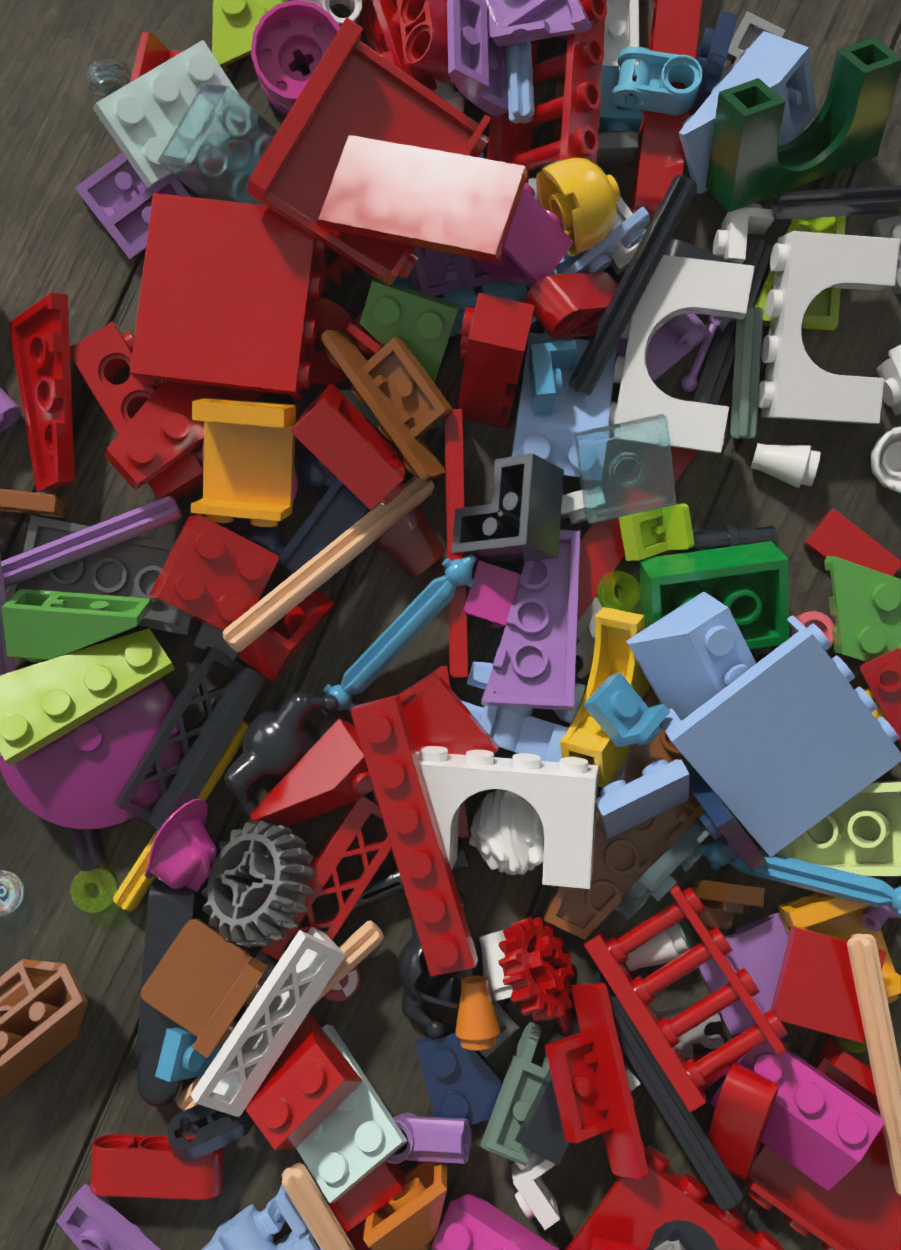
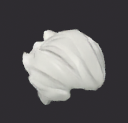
(508, 833)

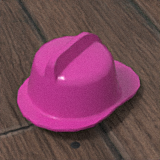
(183, 848)

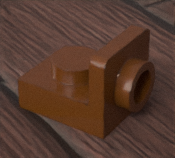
(724, 899)

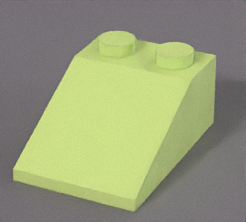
(858, 835)

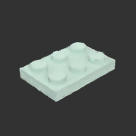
(151, 107)
(352, 1137)

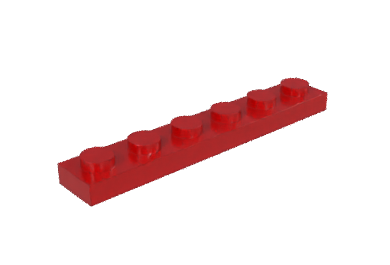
(414, 835)

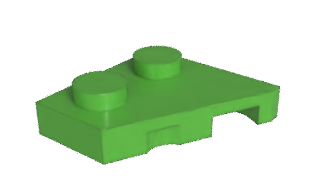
(415, 317)

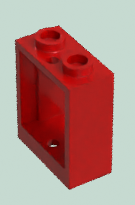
(351, 448)

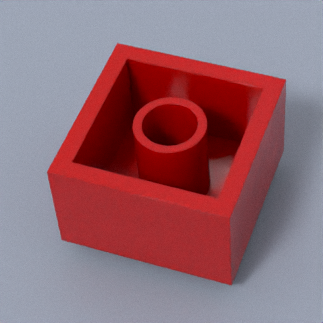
(213, 574)

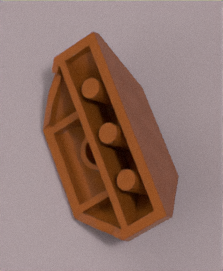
(38, 1017)

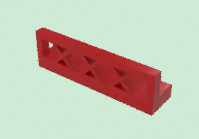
(326, 864)

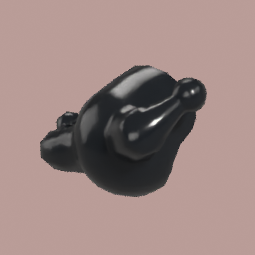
(275, 745)
(422, 988)

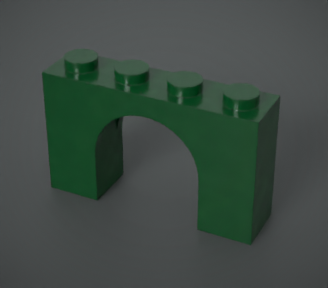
(846, 132)

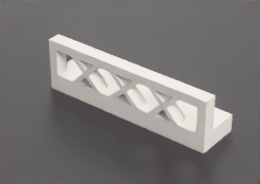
(269, 1023)

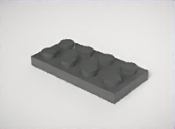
(119, 570)

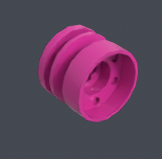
(282, 40)

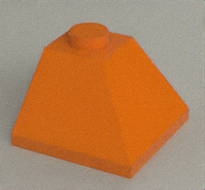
(412, 1216)

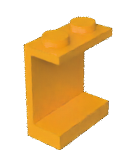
(246, 460)
(839, 919)

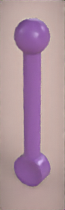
(689, 382)

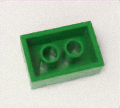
(743, 577)

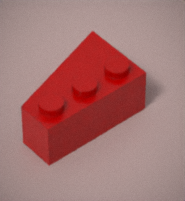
(492, 357)

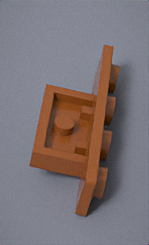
(397, 394)

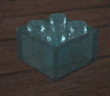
(218, 145)

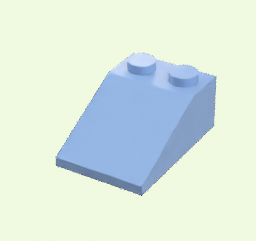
(553, 434)

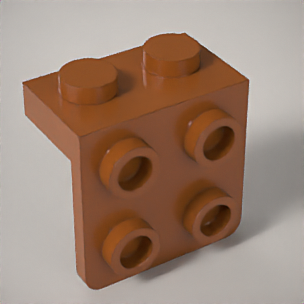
(204, 984)

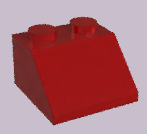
(302, 1087)

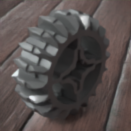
(258, 884)

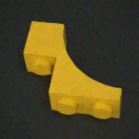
(611, 656)

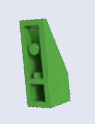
(54, 623)

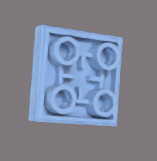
(655, 792)

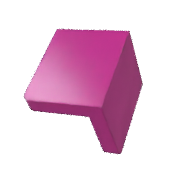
(491, 593)

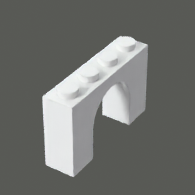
(803, 268)
(677, 289)
(558, 791)

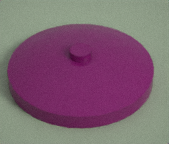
(87, 768)

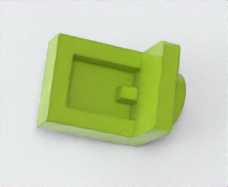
(656, 531)

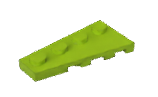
(71, 689)

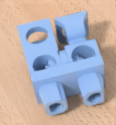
(515, 727)
(255, 1229)

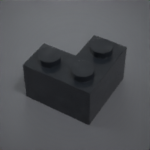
(522, 516)

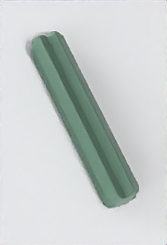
(746, 374)

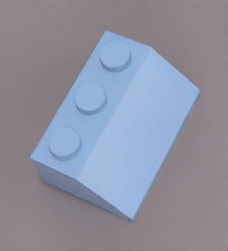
(692, 654)

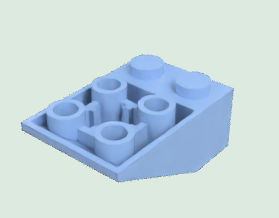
(782, 67)

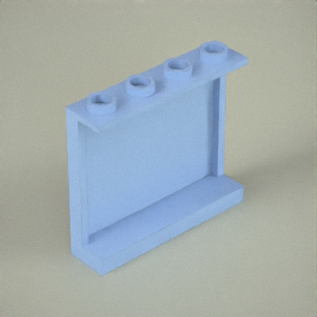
(787, 740)

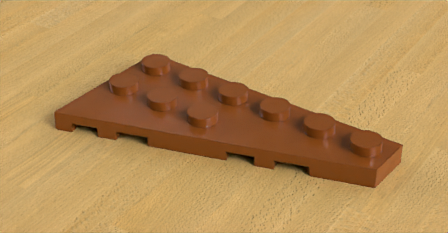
(627, 856)

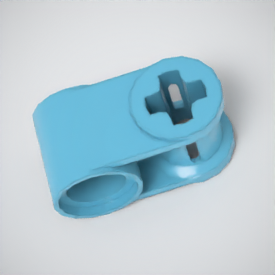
(653, 87)

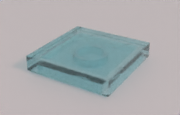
(625, 468)

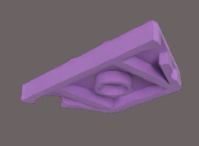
(533, 20)

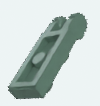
(516, 1098)

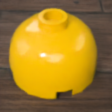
(581, 199)

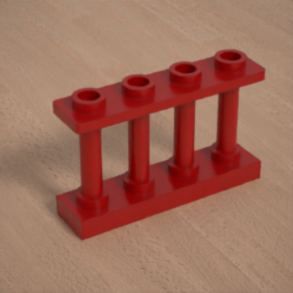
(578, 107)
(664, 1034)

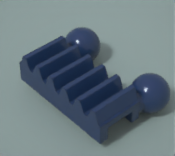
(327, 521)

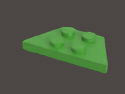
(863, 610)

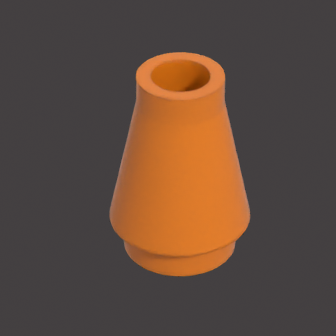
(476, 1017)

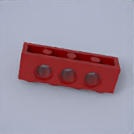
(99, 360)

